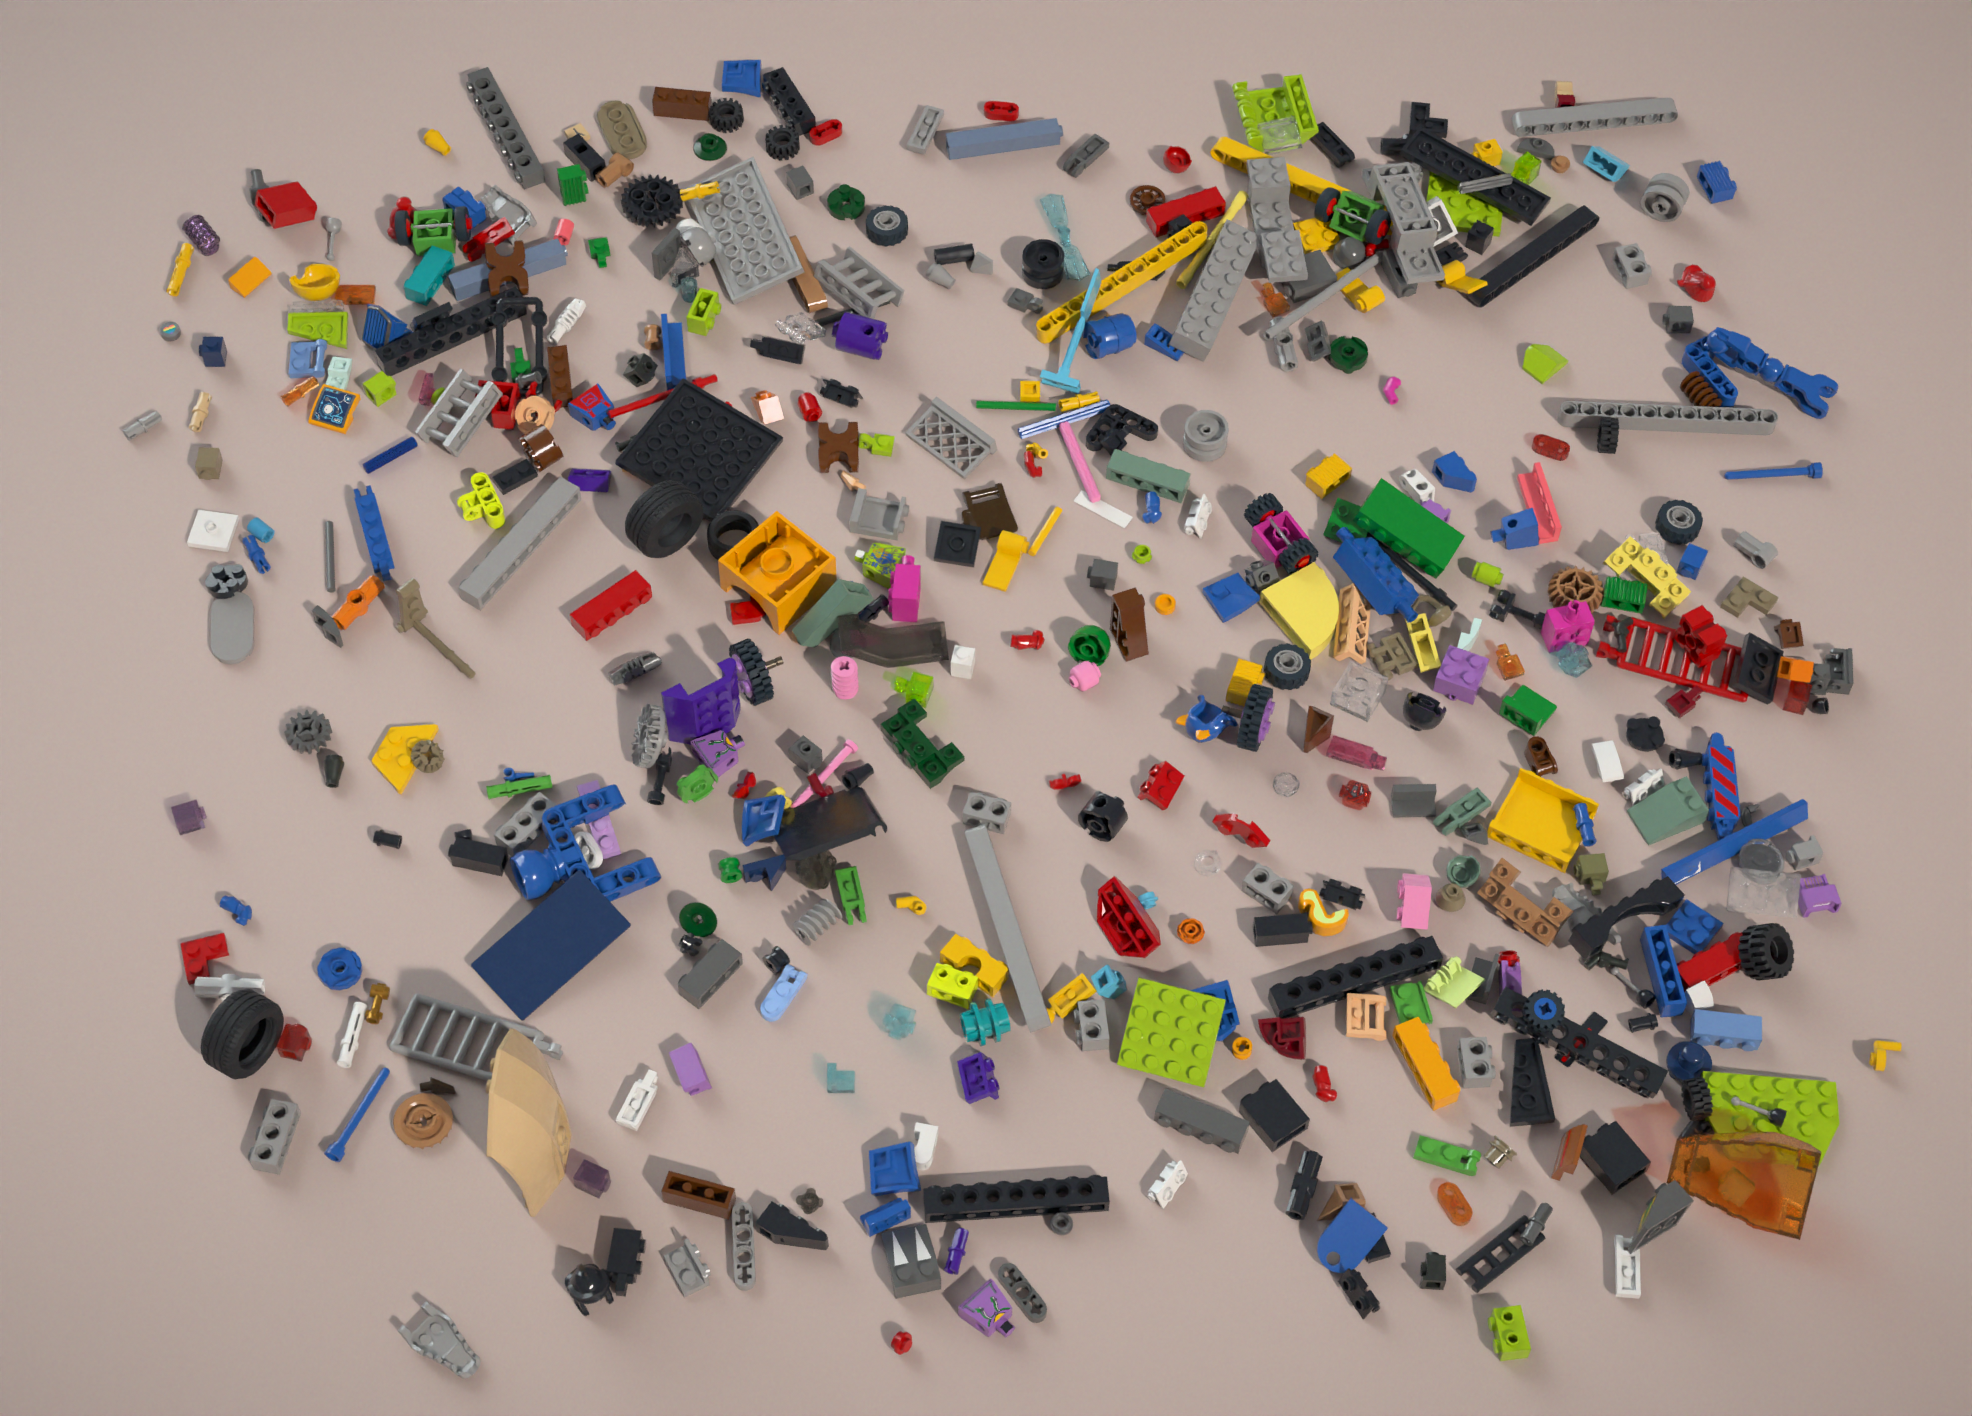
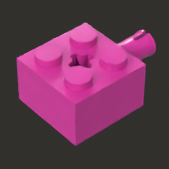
(905, 590)
(1567, 625)

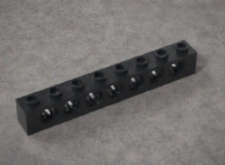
(445, 334)
(1368, 980)
(1653, 1074)
(1006, 1207)

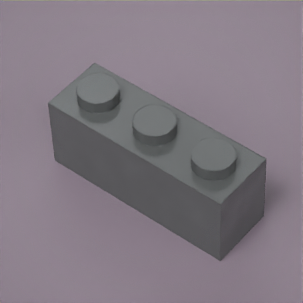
(709, 973)

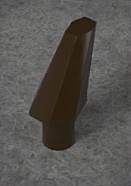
(437, 1087)

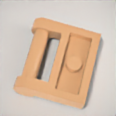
(1358, 1016)

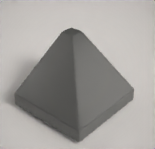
(1475, 833)

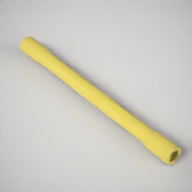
(1188, 273)

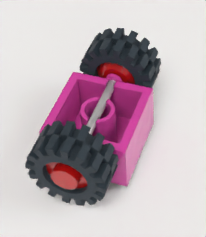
(1279, 535)

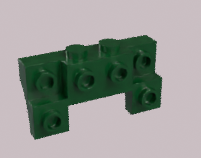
(916, 748)

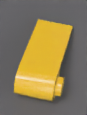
(1457, 280)
(1360, 295)
(1008, 554)

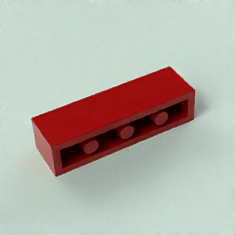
(1196, 207)
(611, 605)
(1713, 964)

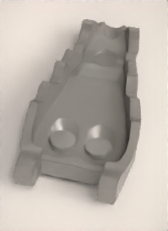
(503, 205)
(1582, 908)
(441, 1341)

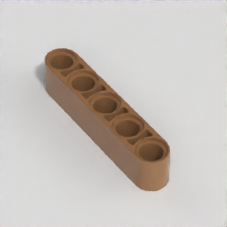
(806, 283)

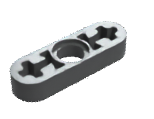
(1037, 1302)

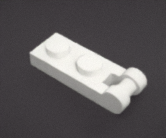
(1626, 1269)

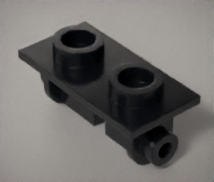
(848, 394)
(1335, 890)
(1354, 1287)

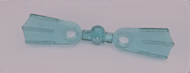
(1056, 212)

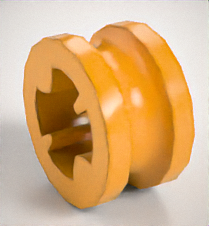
(1246, 1052)

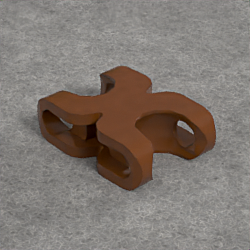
(506, 268)
(838, 447)

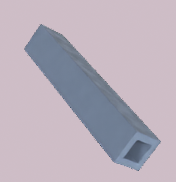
(1003, 138)
(537, 260)

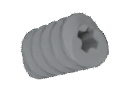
(815, 920)

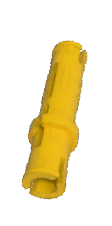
(182, 263)

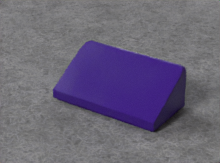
(590, 479)

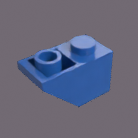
(1453, 473)

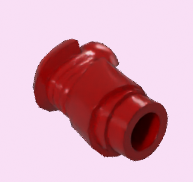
(1021, 642)
(1323, 1084)

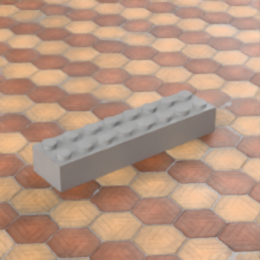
(1215, 290)

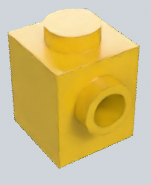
(1488, 151)

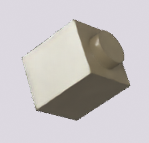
(208, 463)

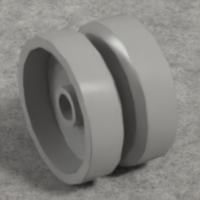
(1665, 197)
(1205, 435)

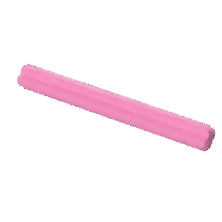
(1079, 462)

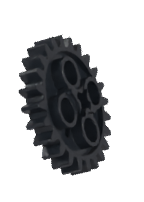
(651, 200)

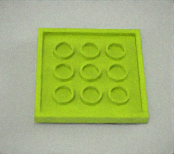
(1464, 208)
(1171, 1032)

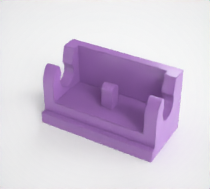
(1510, 978)
(690, 1069)

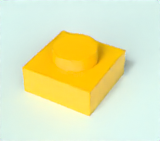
(1029, 391)

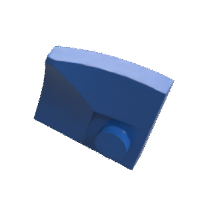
(742, 77)
(1230, 596)
(761, 818)
(893, 1169)

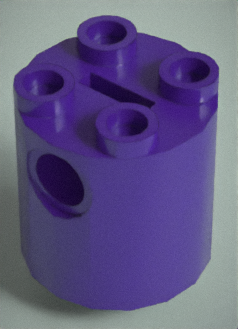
(860, 335)

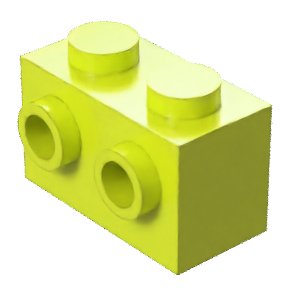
(952, 985)

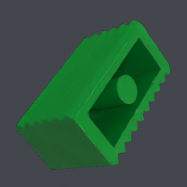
(572, 184)
(1624, 595)

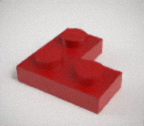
(198, 953)

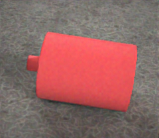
(564, 231)

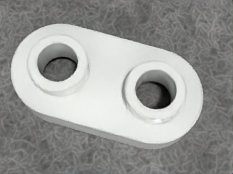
(589, 849)

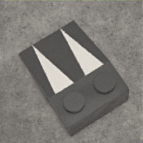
(911, 1261)

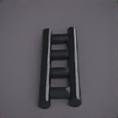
(1485, 1253)

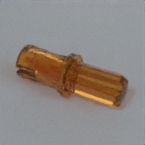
(299, 391)

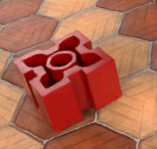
(1700, 636)

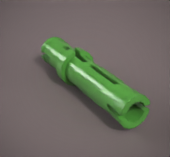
(517, 787)

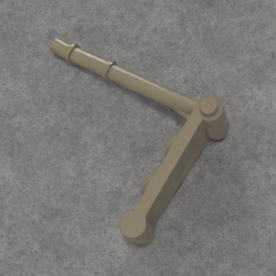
(412, 612)

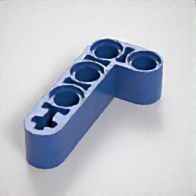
(1699, 358)

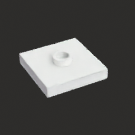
(213, 530)

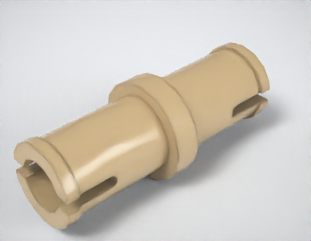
(200, 412)

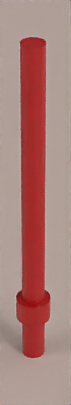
(700, 382)

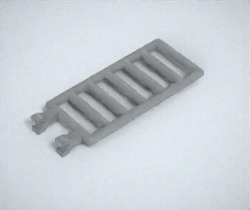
(435, 1058)

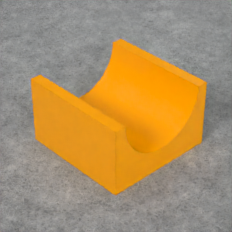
(779, 570)

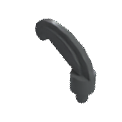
(1746, 814)

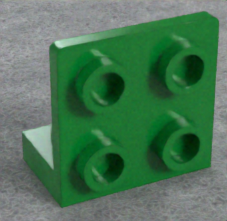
(1342, 517)
(1527, 709)

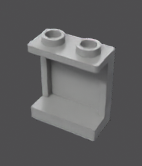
(878, 516)

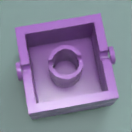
(1461, 674)

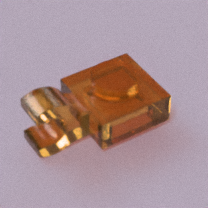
(1274, 303)
(1508, 664)

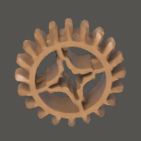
(1575, 585)

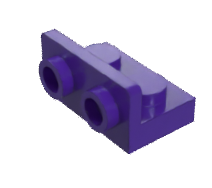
(978, 1078)

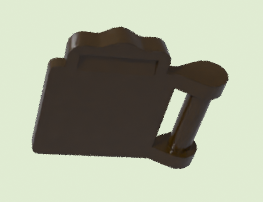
(989, 515)

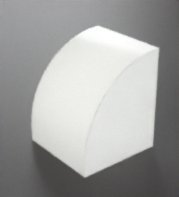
(1699, 998)

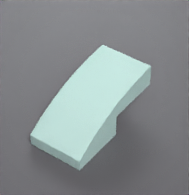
(339, 372)
(1467, 640)

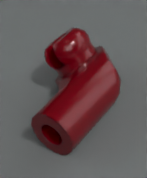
(817, 786)

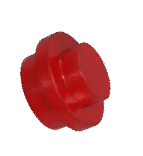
(1510, 956)
(901, 1342)

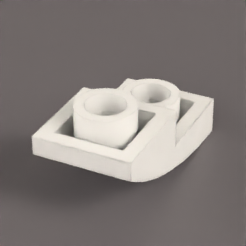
(1607, 761)

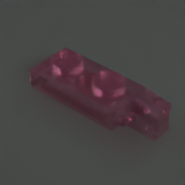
(1355, 754)

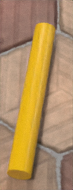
(1045, 531)

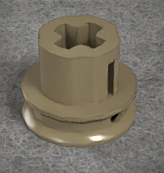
(1499, 1152)

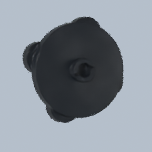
(1645, 733)

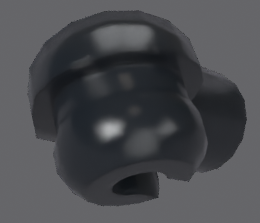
(1696, 1128)

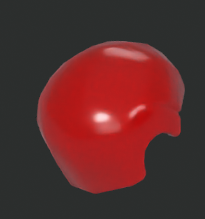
(1176, 159)

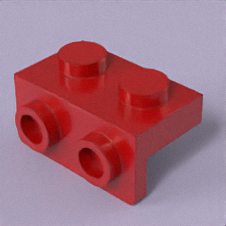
(1161, 784)

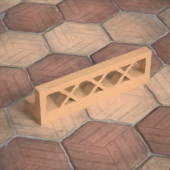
(1347, 625)

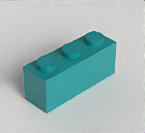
(429, 275)

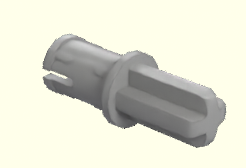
(142, 425)

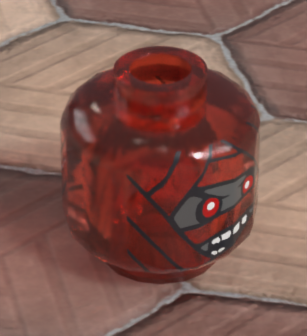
(1355, 795)

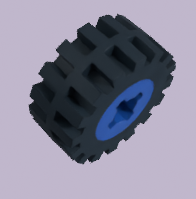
(1539, 1017)

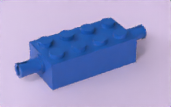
(1375, 575)

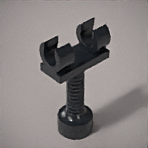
(1507, 598)
(663, 765)

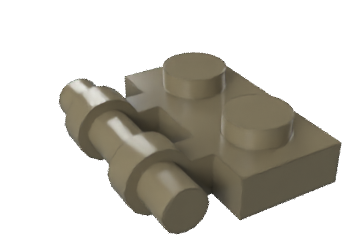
(1398, 653)

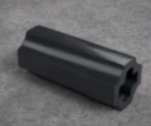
(954, 254)

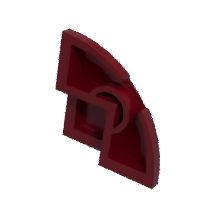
(1285, 1035)

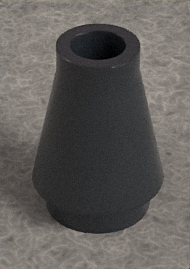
(1682, 758)
(856, 776)

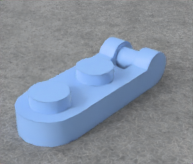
(782, 993)

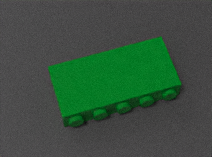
(1408, 528)

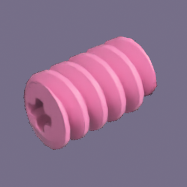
(844, 677)

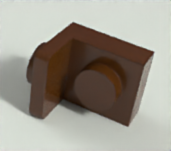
(1789, 634)

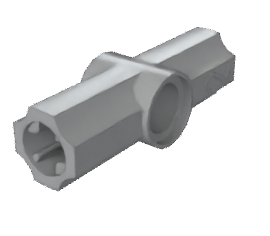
(1284, 347)

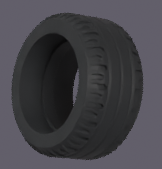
(724, 522)

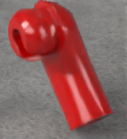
(1370, 248)

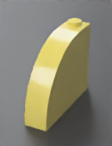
(1304, 608)

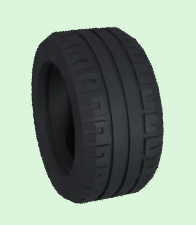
(242, 1034)

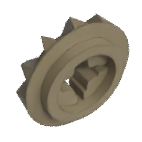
(421, 762)

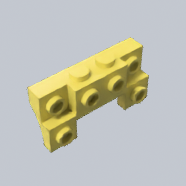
(1649, 569)

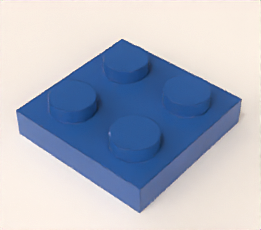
(1693, 927)

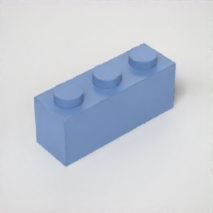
(1726, 1030)

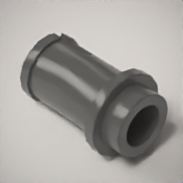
(525, 380)

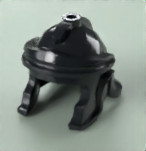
(588, 1285)

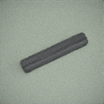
(1485, 183)

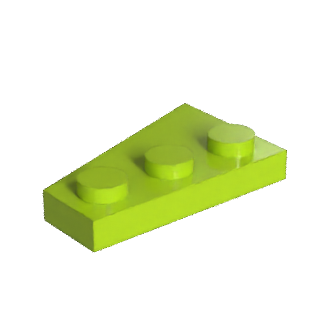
(320, 325)

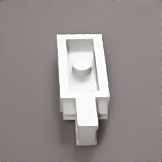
(638, 1101)

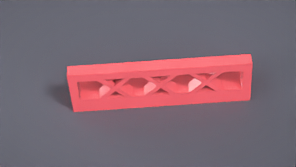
(1538, 496)

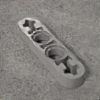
(743, 1246)

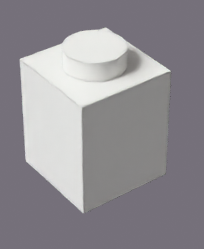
(962, 662)

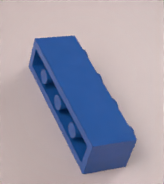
(1663, 971)

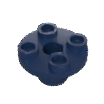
(1688, 1061)

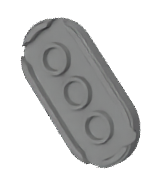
(232, 628)

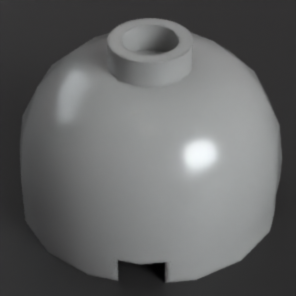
(700, 244)

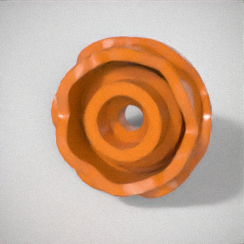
(1190, 925)

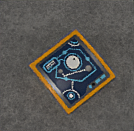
(334, 409)

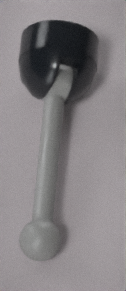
(1644, 997)
(1775, 1116)

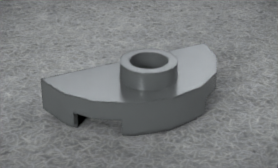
(1537, 147)

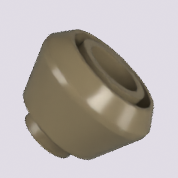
(1450, 898)

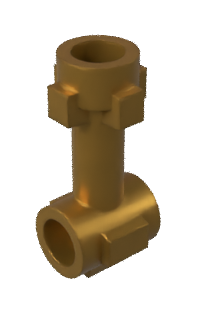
(379, 993)

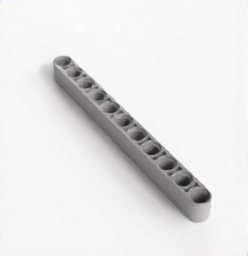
(1670, 417)
(1008, 928)

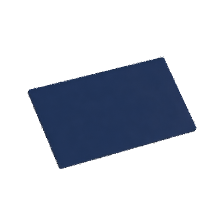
(550, 945)

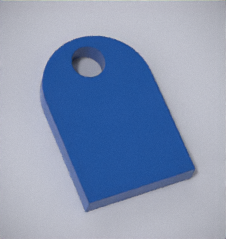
(1351, 1236)

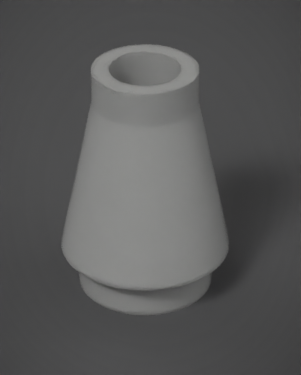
(940, 276)

